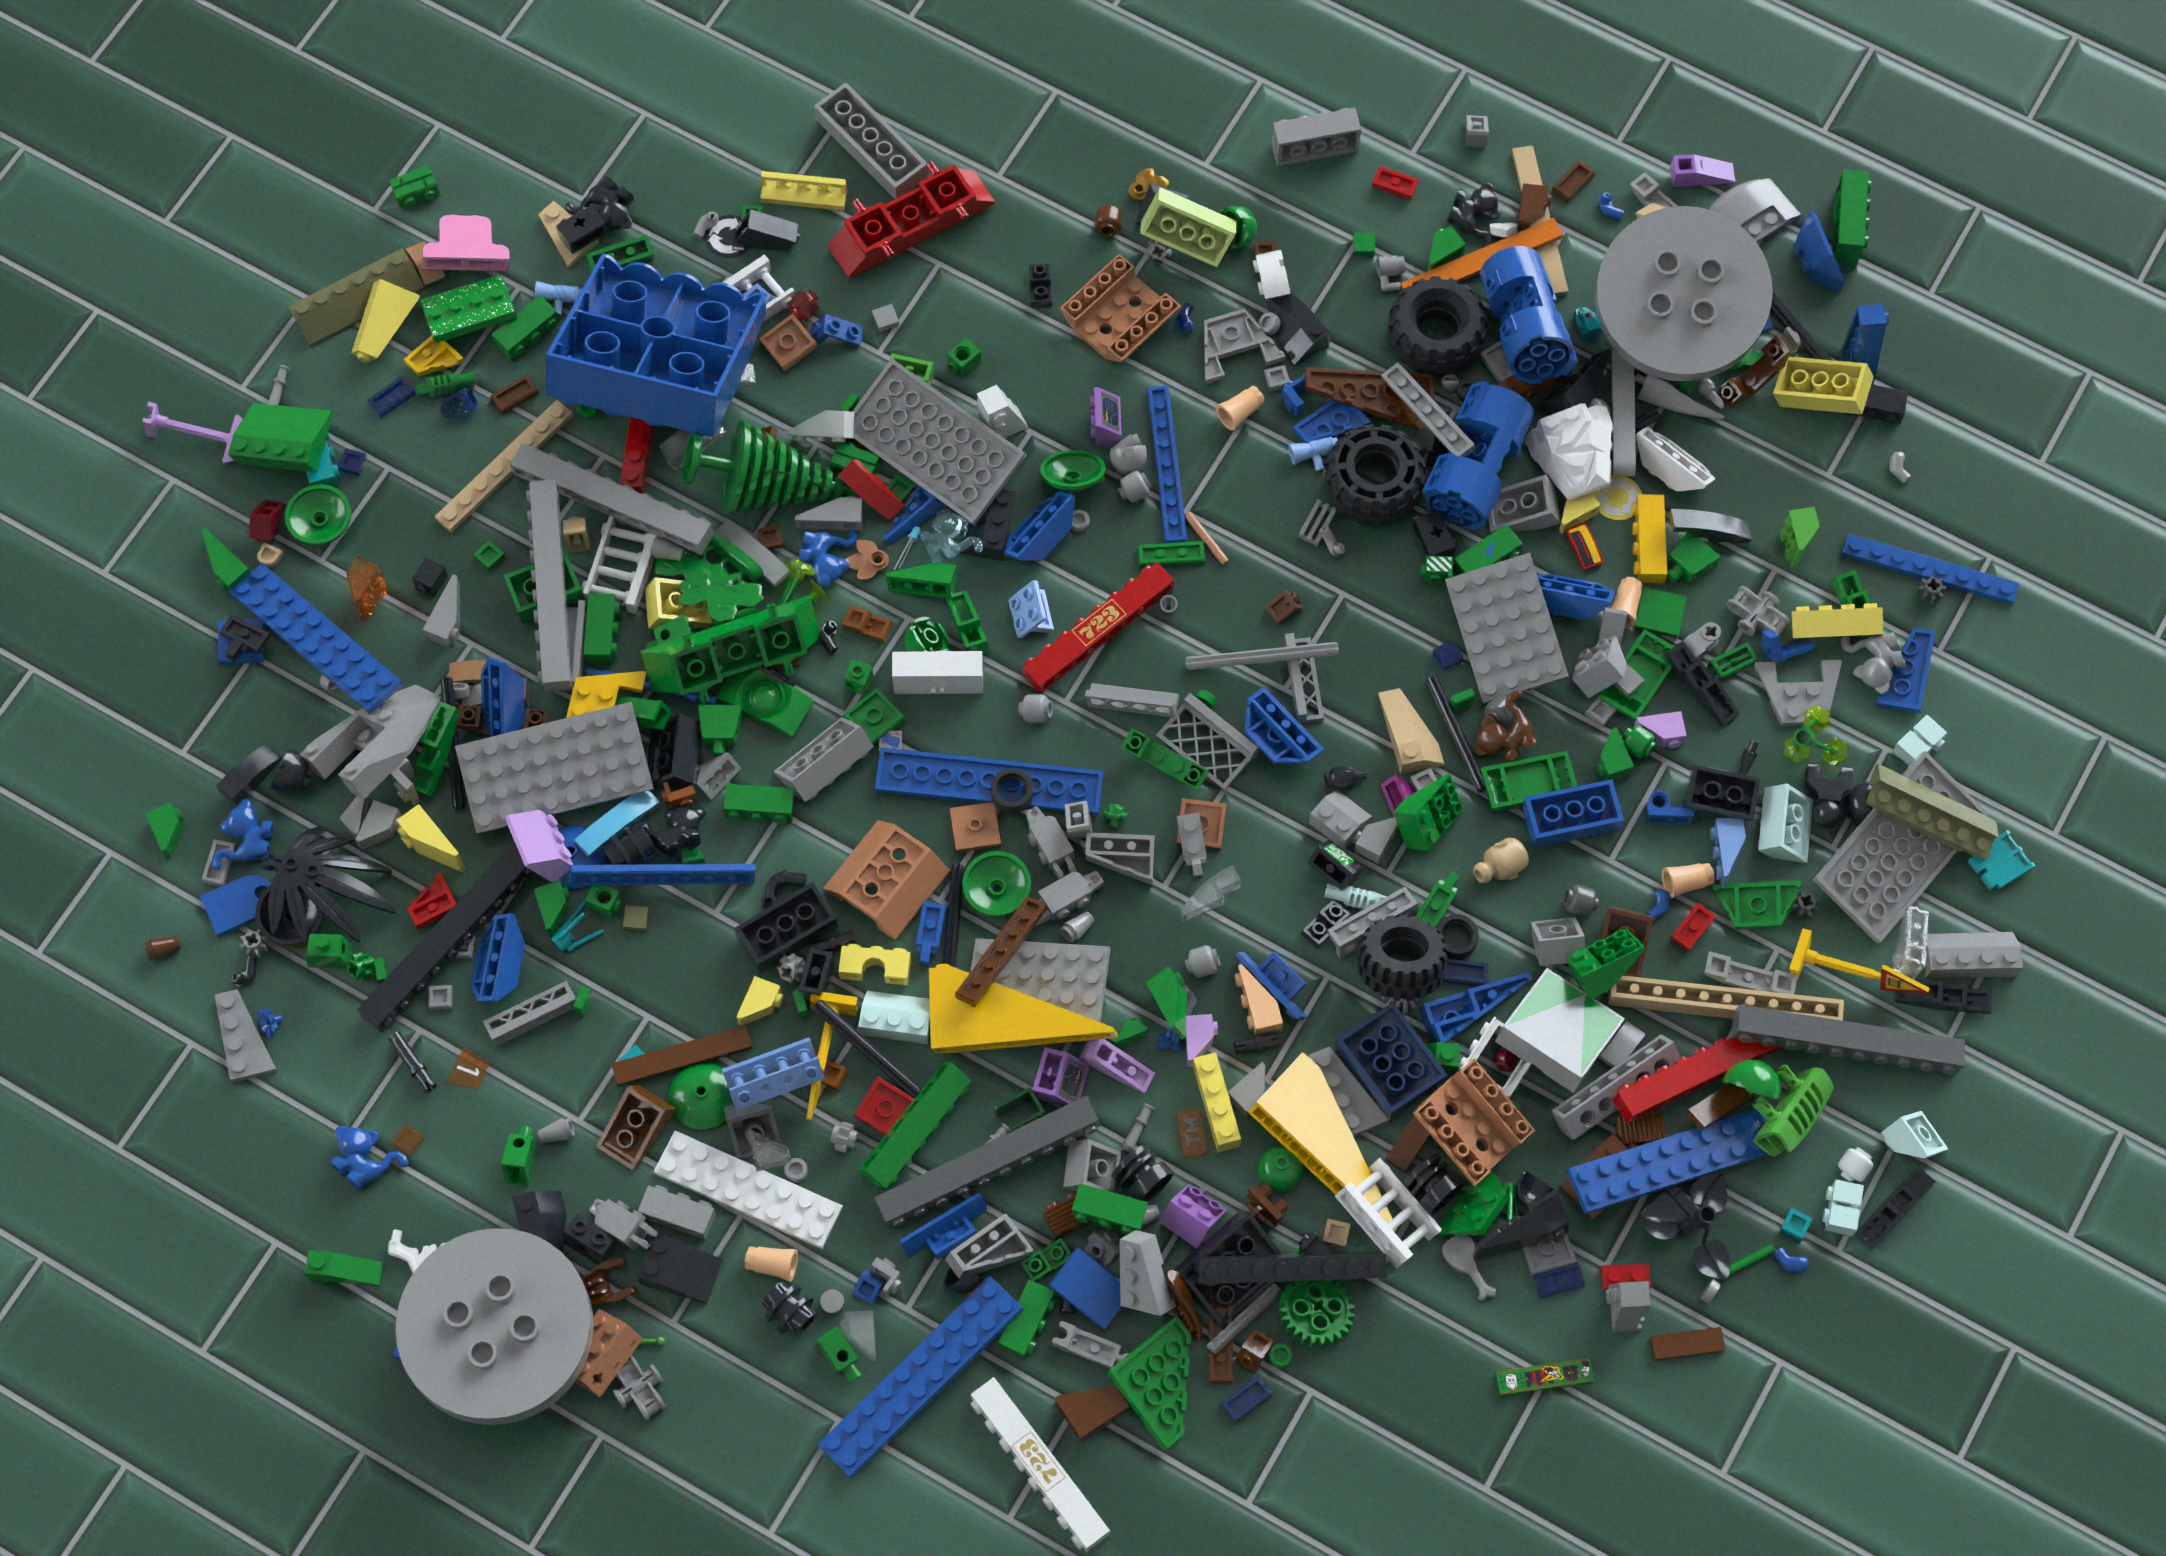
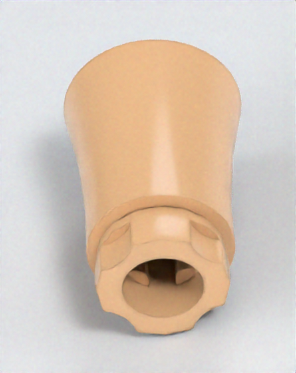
(1238, 408)
(1628, 598)
(1687, 878)
(773, 1262)

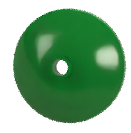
(1072, 470)
(317, 504)
(993, 871)
(696, 1110)

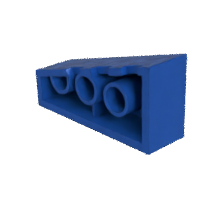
(1866, 336)

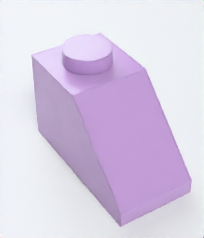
(1666, 727)
(1199, 1035)

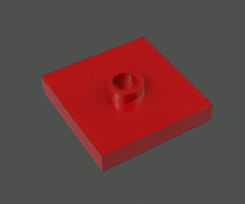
(882, 1106)

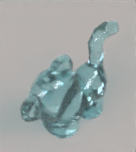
(940, 543)

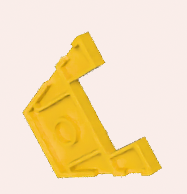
(601, 691)

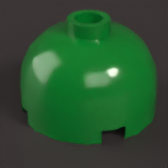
(1245, 226)
(925, 636)
(1280, 1169)

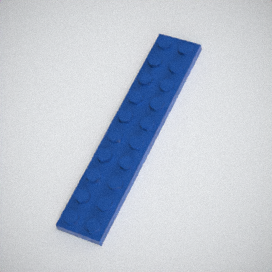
(316, 639)
(971, 779)
(1667, 1162)
(920, 1377)

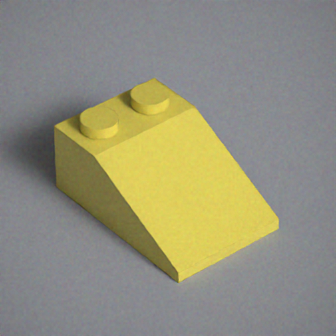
(663, 605)
(427, 839)

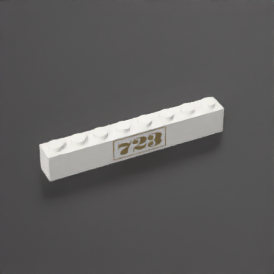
(1040, 1465)

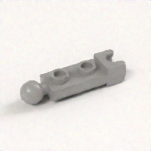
(1088, 1346)

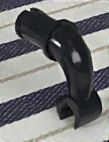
(781, 879)

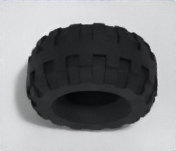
(1444, 301)
(1369, 501)

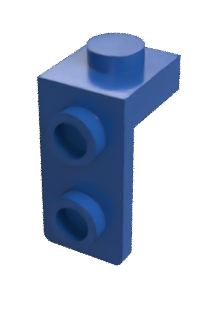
(836, 328)
(1290, 396)
(1778, 653)

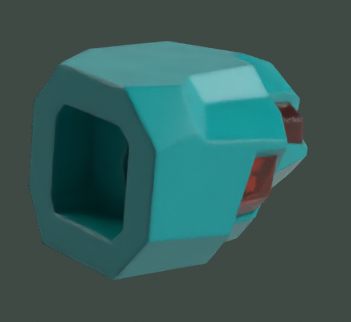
(1586, 324)

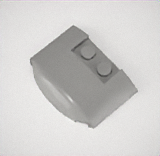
(1757, 208)

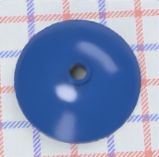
(578, 857)

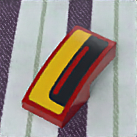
(1584, 545)

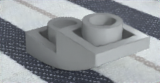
(1622, 1044)

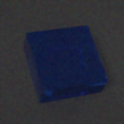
(352, 461)
(1447, 655)

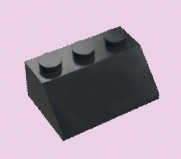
(993, 527)
(674, 753)
(1722, 792)

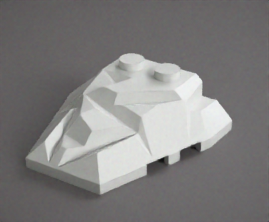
(1574, 449)

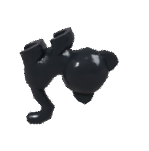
(612, 198)
(1482, 204)
(683, 830)

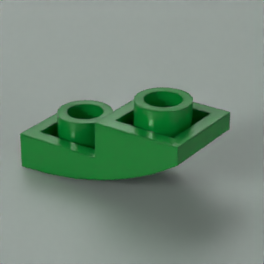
(1047, 1260)

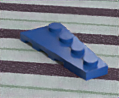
(1909, 684)

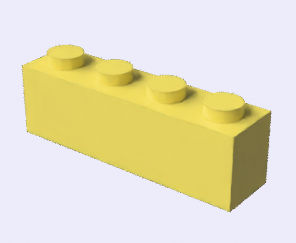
(1837, 622)
(1216, 1102)

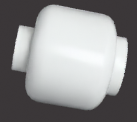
(1855, 1165)

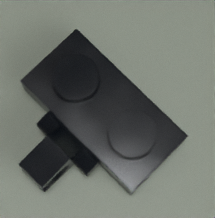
(242, 637)

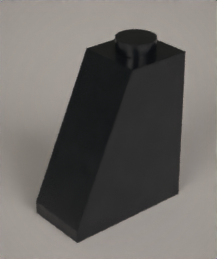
(765, 232)

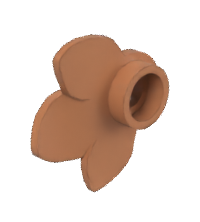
(864, 560)

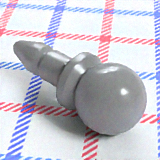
(1707, 388)

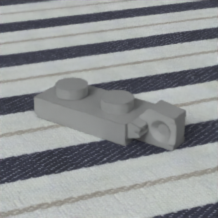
(1192, 841)

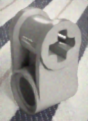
(1702, 640)

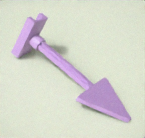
(157, 421)

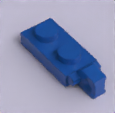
(930, 931)

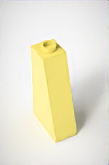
(382, 317)

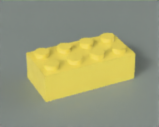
(1823, 385)

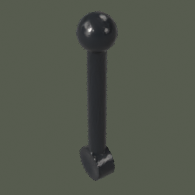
(788, 681)

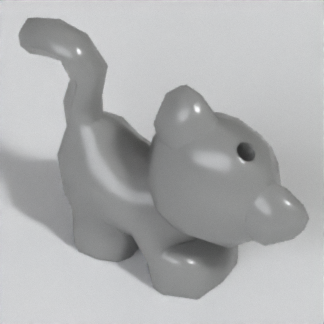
(1877, 671)

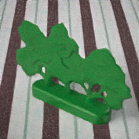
(712, 582)

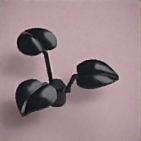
(1711, 1195)

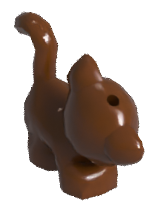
(1494, 737)

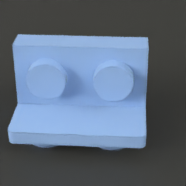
(1030, 610)

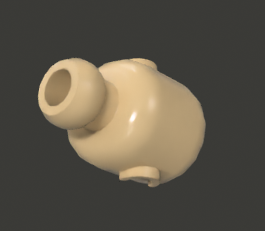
(1502, 861)

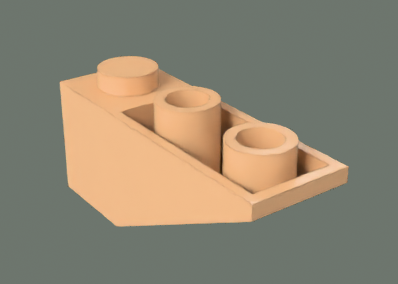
(1262, 1007)

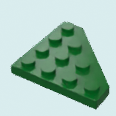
(1155, 1381)

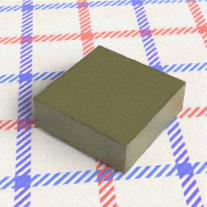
(635, 918)

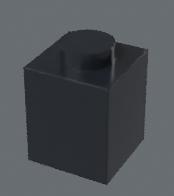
(429, 577)

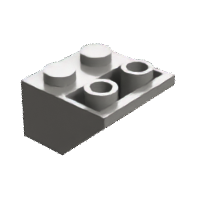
(1600, 666)

